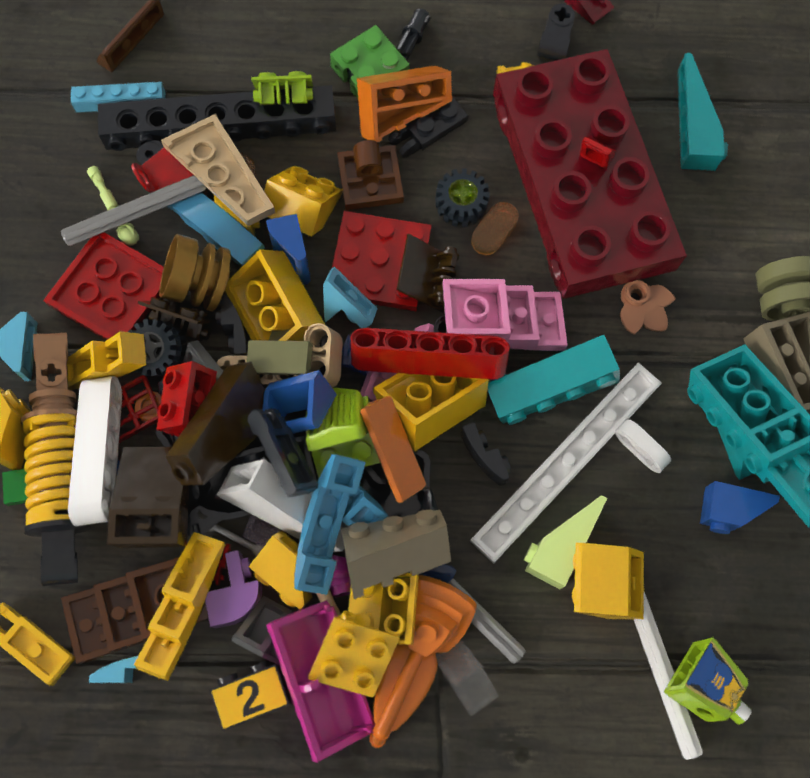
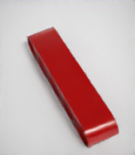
(429, 353)

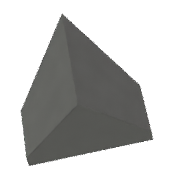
(254, 632)

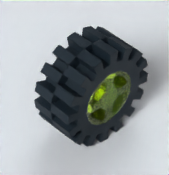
(470, 190)

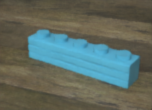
(88, 97)

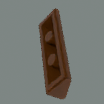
(130, 35)

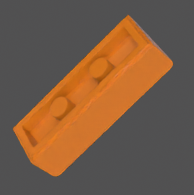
(393, 448)

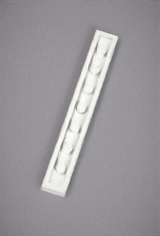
(564, 463)

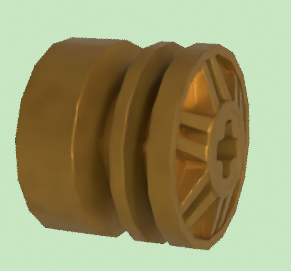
(201, 274)

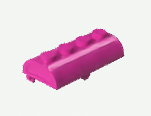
(327, 714)

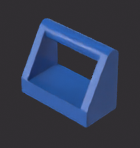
(287, 237)
(301, 393)

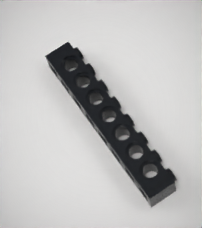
(231, 107)

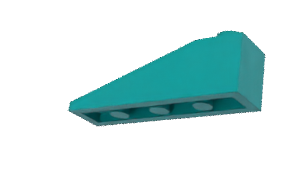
(700, 129)

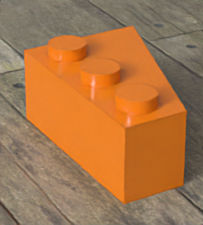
(400, 97)

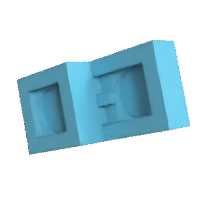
(115, 672)

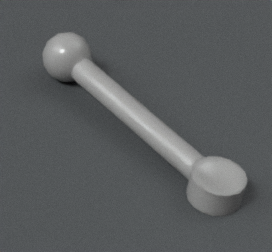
(255, 548)

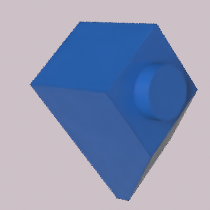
(732, 506)

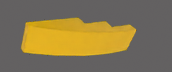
(181, 606)

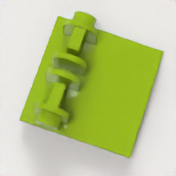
(268, 82)

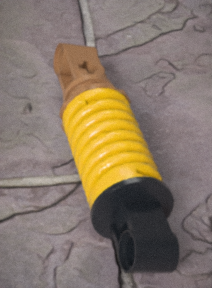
(49, 461)

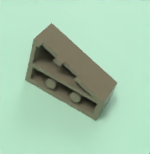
(786, 353)
(394, 547)

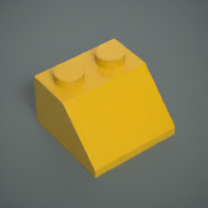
(12, 430)

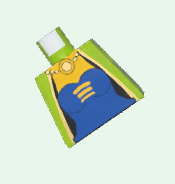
(710, 684)

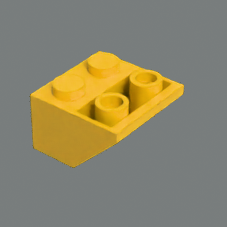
(302, 194)
(608, 581)
(389, 608)

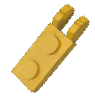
(34, 647)

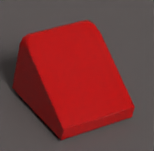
(597, 152)

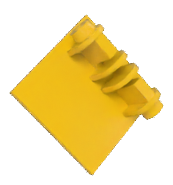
(353, 656)

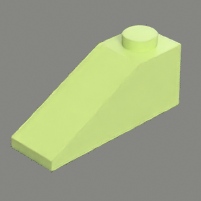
(554, 554)

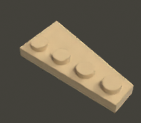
(219, 166)

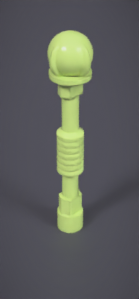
(125, 232)

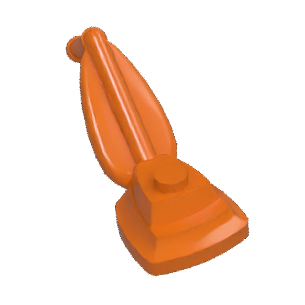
(440, 623)

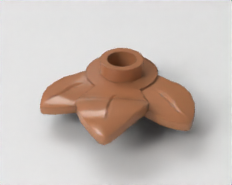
(648, 310)

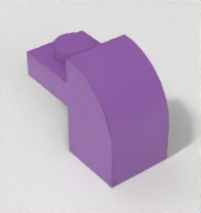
(236, 602)

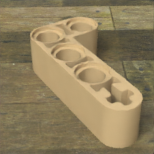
(328, 355)

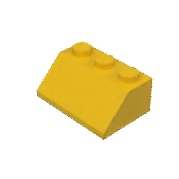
(271, 297)
(432, 403)

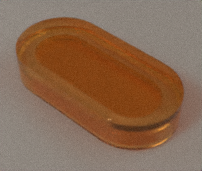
(494, 228)

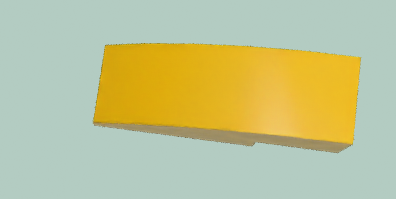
(101, 359)

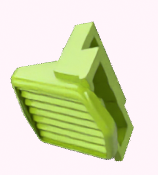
(342, 431)

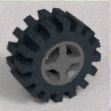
(163, 336)

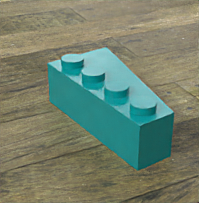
(554, 380)

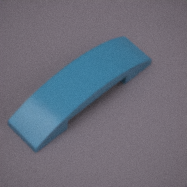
(322, 523)

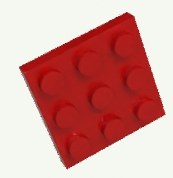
(372, 254)
(105, 287)

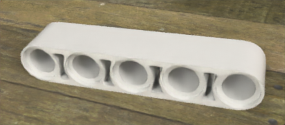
(95, 450)

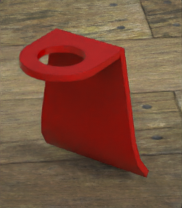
(160, 171)

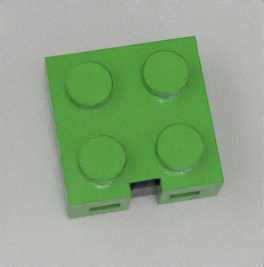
(366, 56)

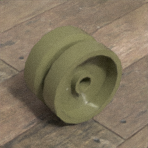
(784, 288)

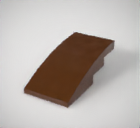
(117, 612)

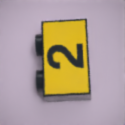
(250, 696)

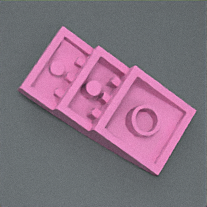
(507, 311)

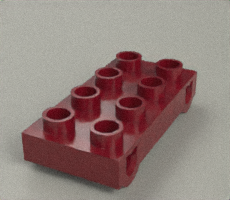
(593, 220)

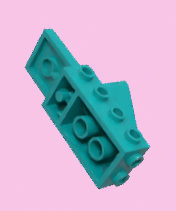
(758, 423)

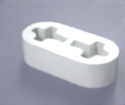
(643, 446)

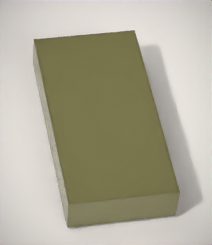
(280, 357)

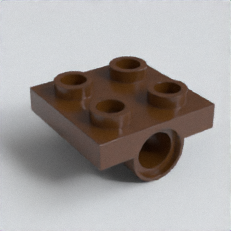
(370, 175)

